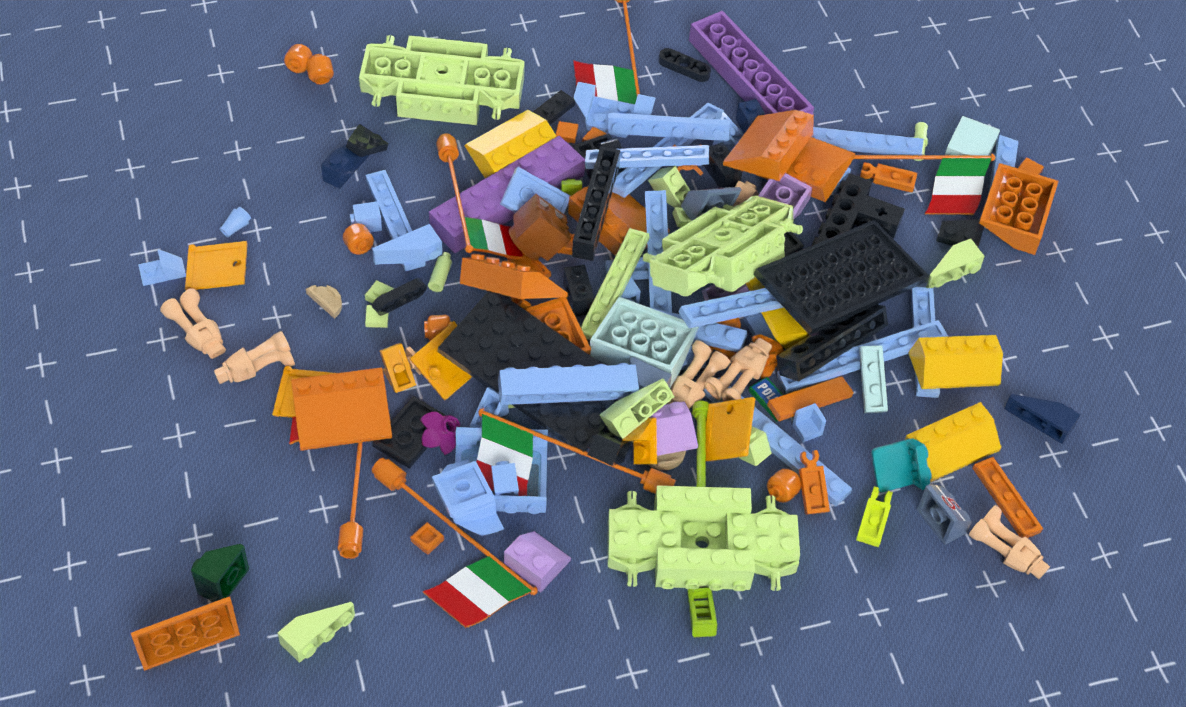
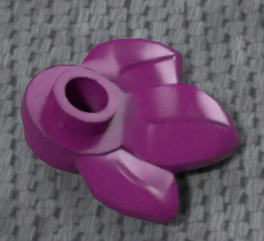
(437, 433)

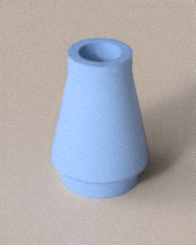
(236, 220)

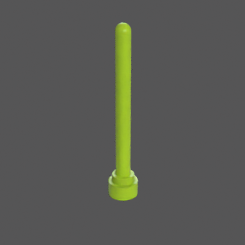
(700, 412)

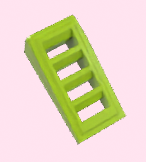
(705, 625)

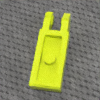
(874, 519)

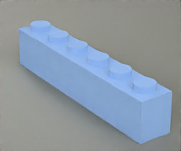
(566, 384)

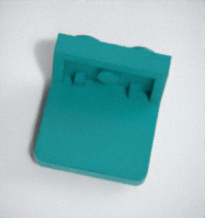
(901, 465)

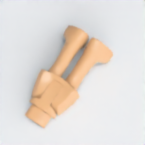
(205, 334)
(750, 362)
(245, 364)
(689, 391)
(1023, 554)

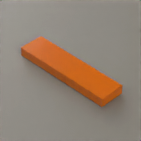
(821, 394)
(1007, 498)

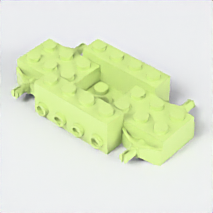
(442, 78)
(723, 246)
(721, 517)

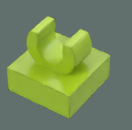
(571, 186)

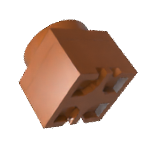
(539, 229)

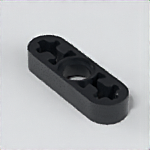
(672, 59)
(399, 296)

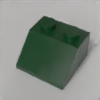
(220, 571)

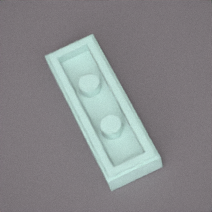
(873, 379)

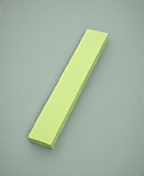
(615, 280)

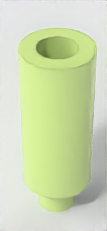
(440, 272)

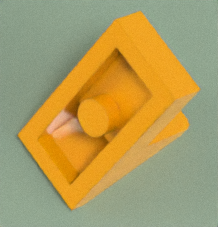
(397, 368)
(644, 442)

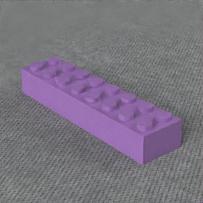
(745, 65)
(550, 162)

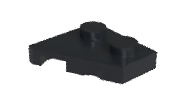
(365, 142)
(960, 230)

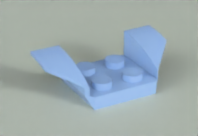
(597, 109)
(468, 497)

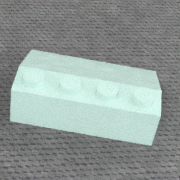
(642, 334)

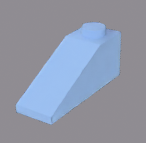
(412, 247)

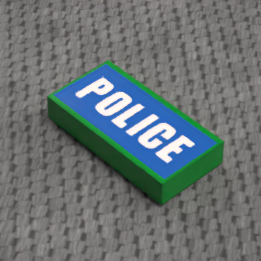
(763, 392)

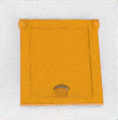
(213, 265)
(437, 369)
(284, 402)
(729, 433)

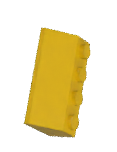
(509, 142)
(781, 323)
(957, 361)
(958, 440)

